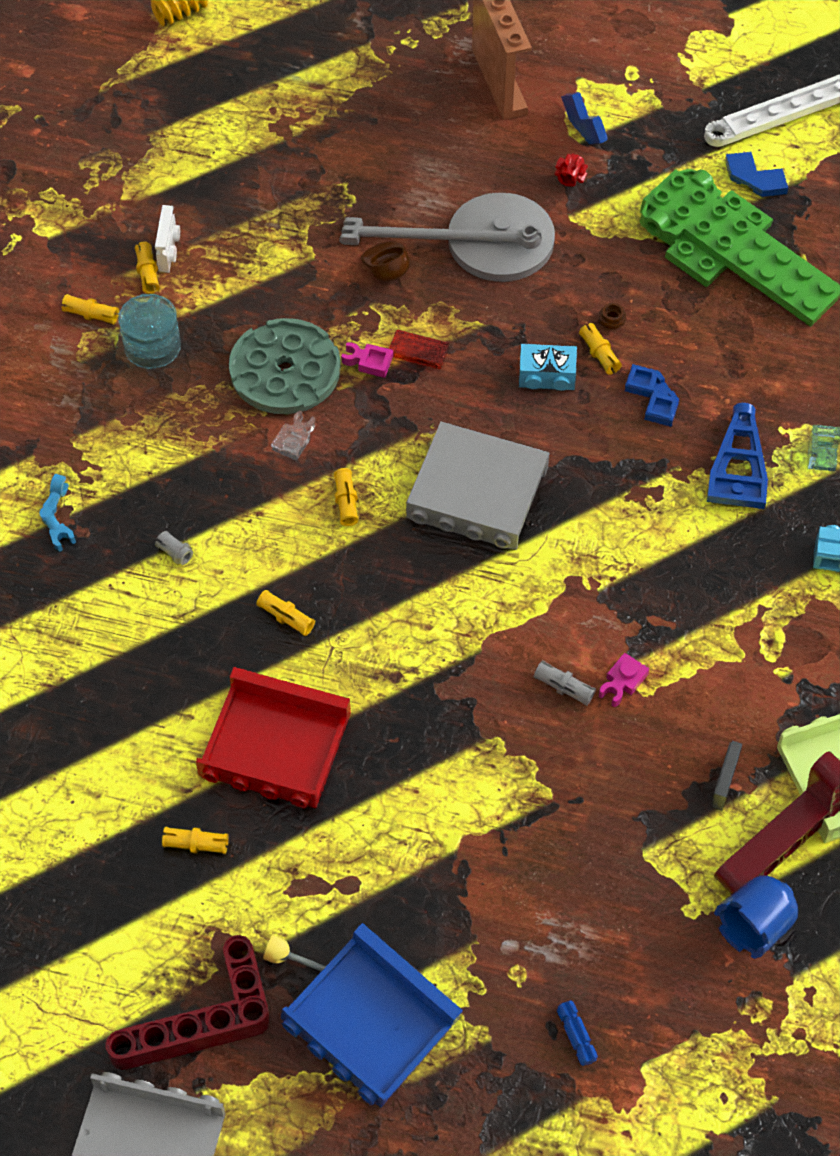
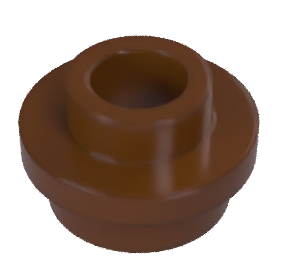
(612, 310)

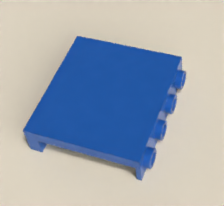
(356, 1006)

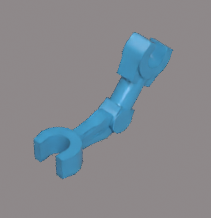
(57, 531)

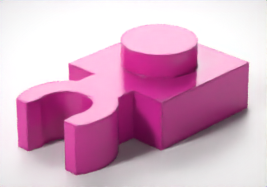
(371, 360)
(624, 676)

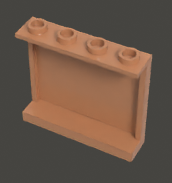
(495, 45)

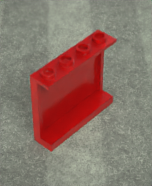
(275, 738)

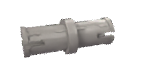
(564, 683)

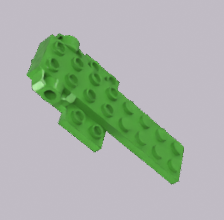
(730, 233)

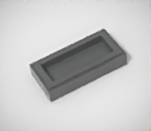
(726, 775)

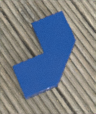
(588, 126)
(764, 183)
(652, 384)

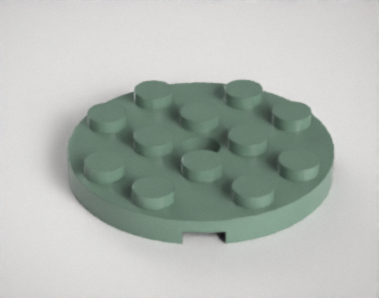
(295, 389)

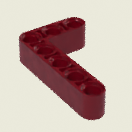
(787, 829)
(200, 1019)

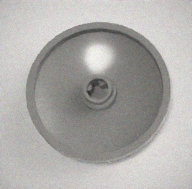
(501, 259)

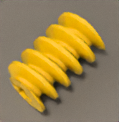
(167, 8)

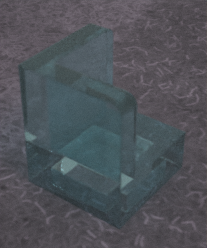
(823, 447)

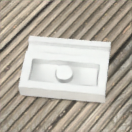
(167, 234)

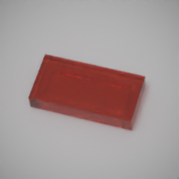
(419, 349)

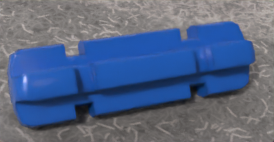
(577, 1033)

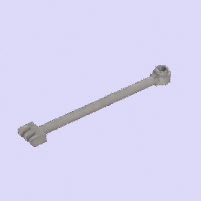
(353, 229)

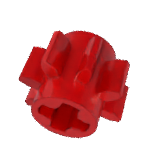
(571, 170)

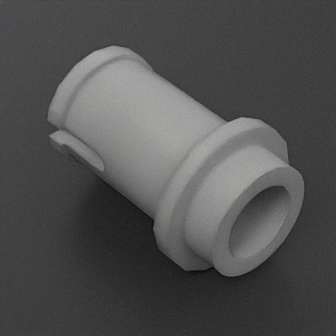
(180, 552)

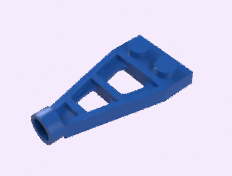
(739, 489)

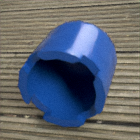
(757, 915)

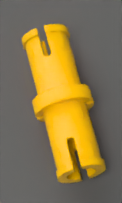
(147, 268)
(90, 309)
(600, 348)
(346, 497)
(285, 612)
(195, 840)

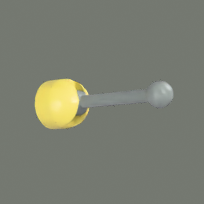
(279, 950)

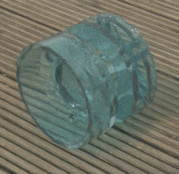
(150, 331)

